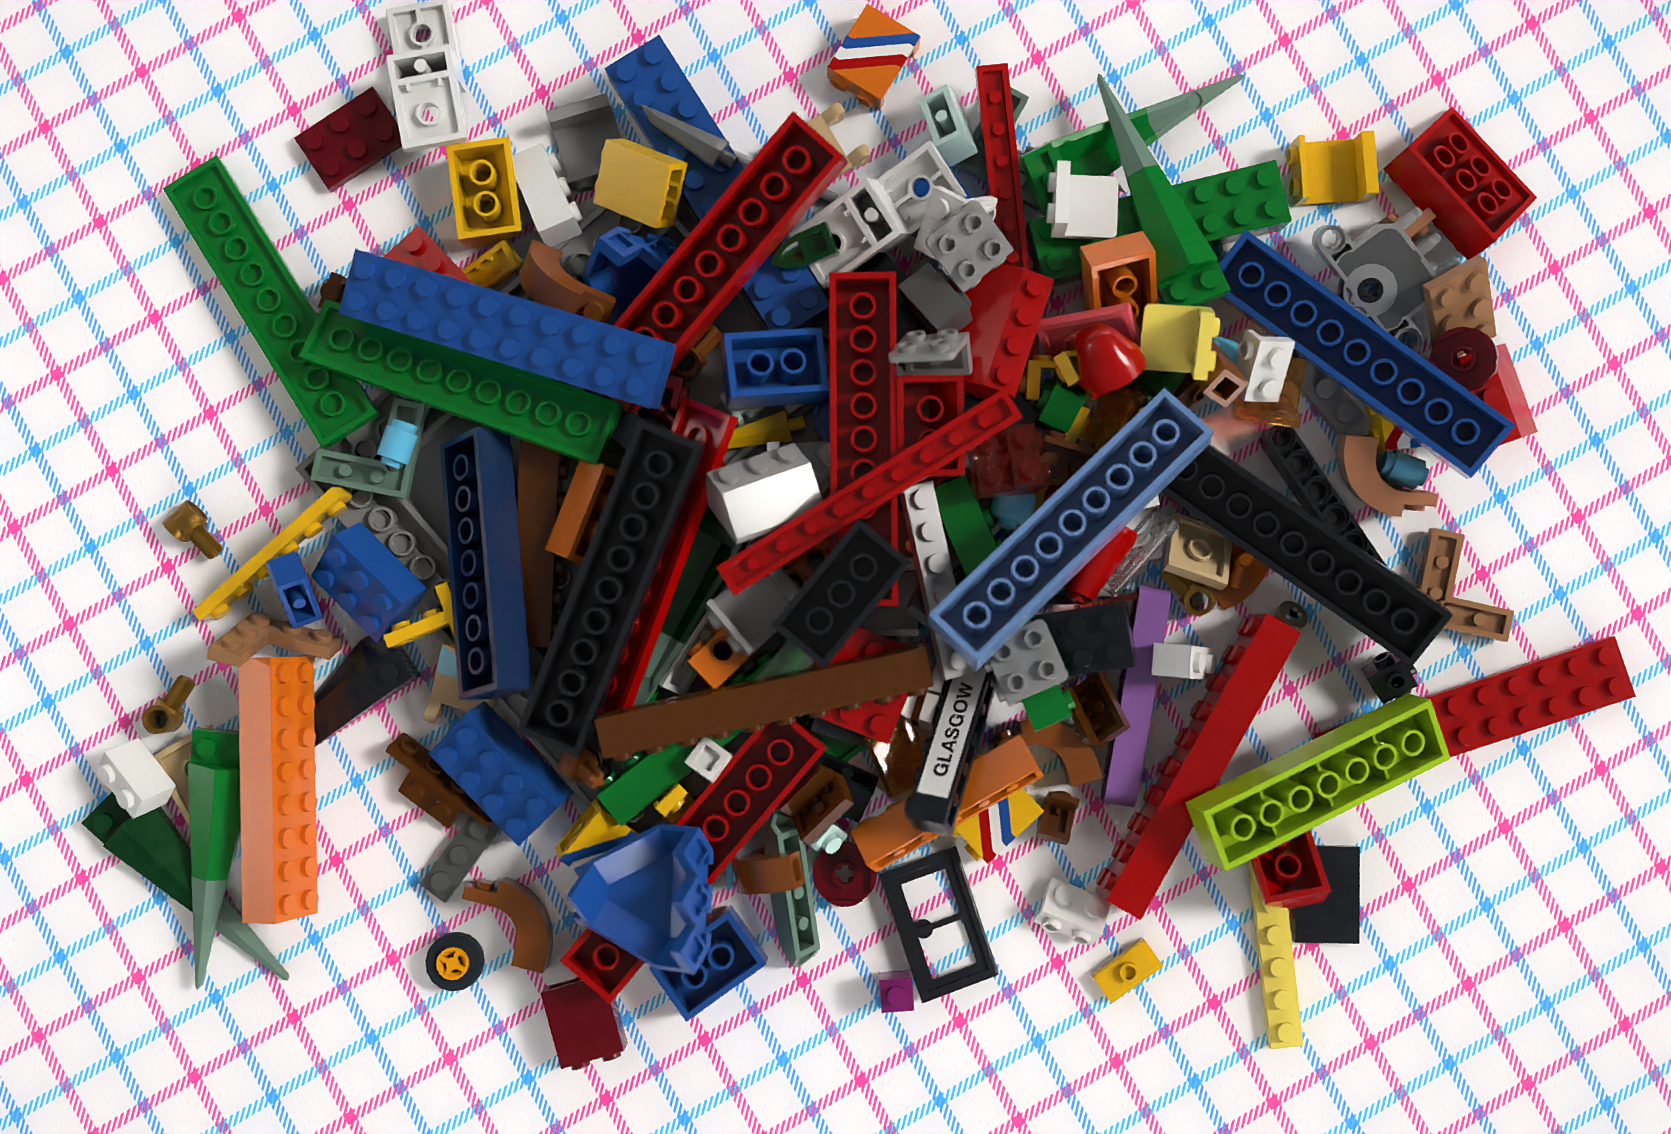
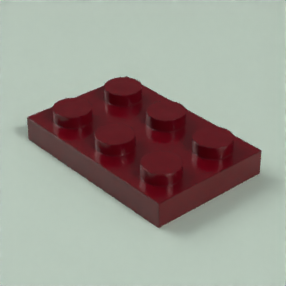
(350, 139)

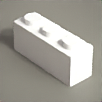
(546, 195)

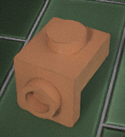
(1418, 228)

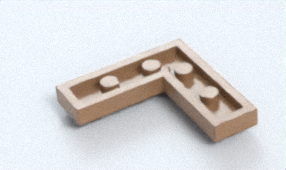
(1438, 580)
(260, 629)

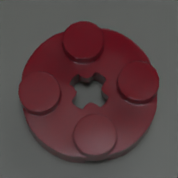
(1472, 342)
(830, 886)

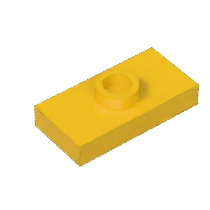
(494, 265)
(1127, 970)

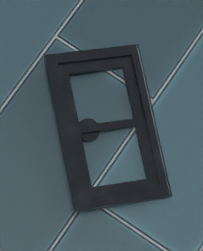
(911, 932)

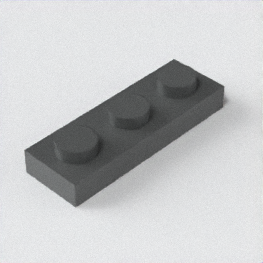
(459, 858)

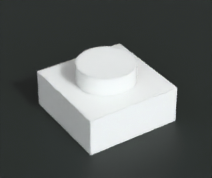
(708, 759)

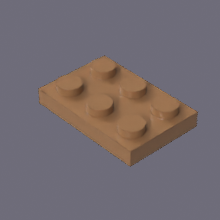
(1460, 300)

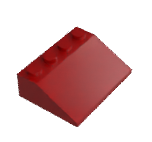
(1461, 184)
(1003, 328)

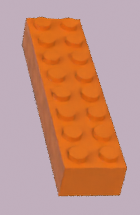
(277, 789)

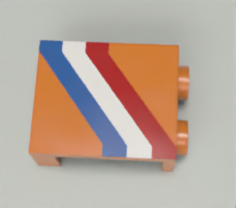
(872, 57)

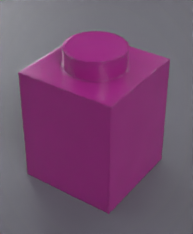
(896, 991)

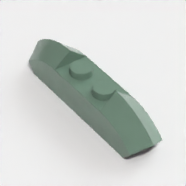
(795, 908)

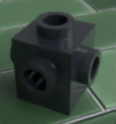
(1389, 676)

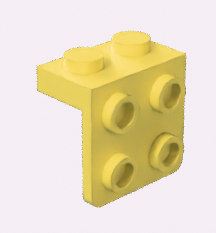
(1179, 339)

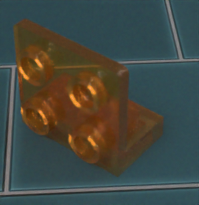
(1281, 412)

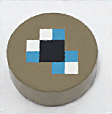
(1291, 614)

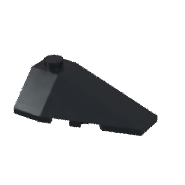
(360, 684)

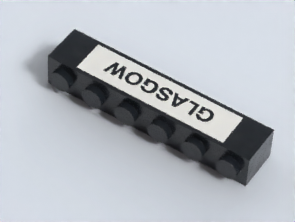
(950, 752)

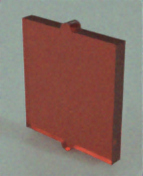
(1121, 598)

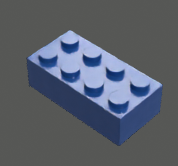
(500, 772)

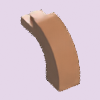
(1359, 472)

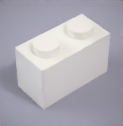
(1183, 661)
(135, 778)

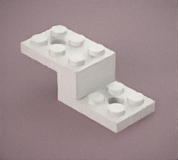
(426, 75)
(880, 211)

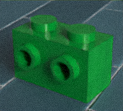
(1059, 404)

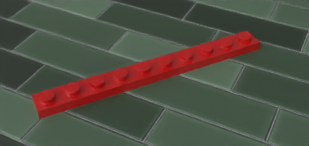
(1002, 162)
(869, 492)

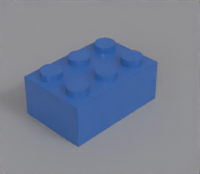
(774, 368)
(367, 581)
(729, 961)

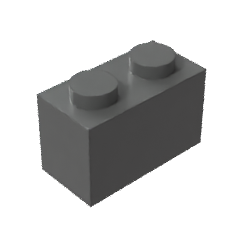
(935, 301)

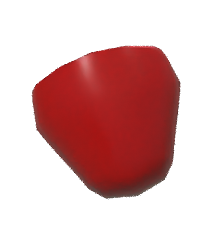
(1106, 359)

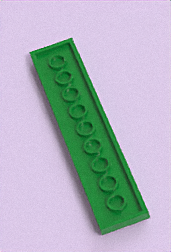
(267, 298)
(465, 385)

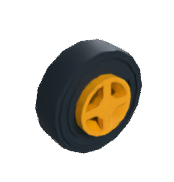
(446, 970)

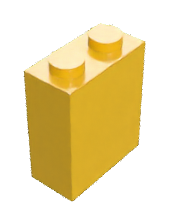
(639, 182)

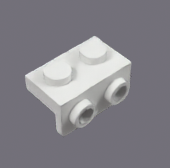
(1264, 365)
(1072, 912)

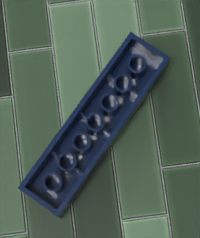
(485, 565)

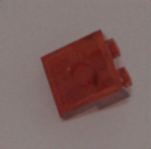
(1009, 463)

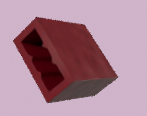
(582, 1024)

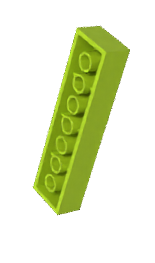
(1317, 781)

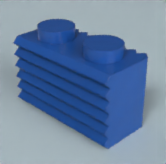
(294, 590)

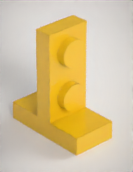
(432, 621)

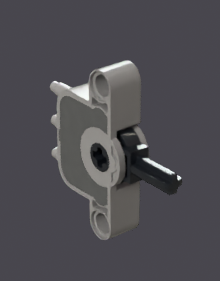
(1392, 264)

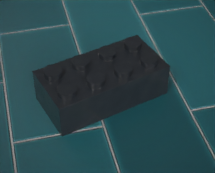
(841, 593)
(1093, 638)

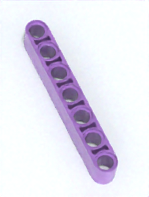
(1136, 699)

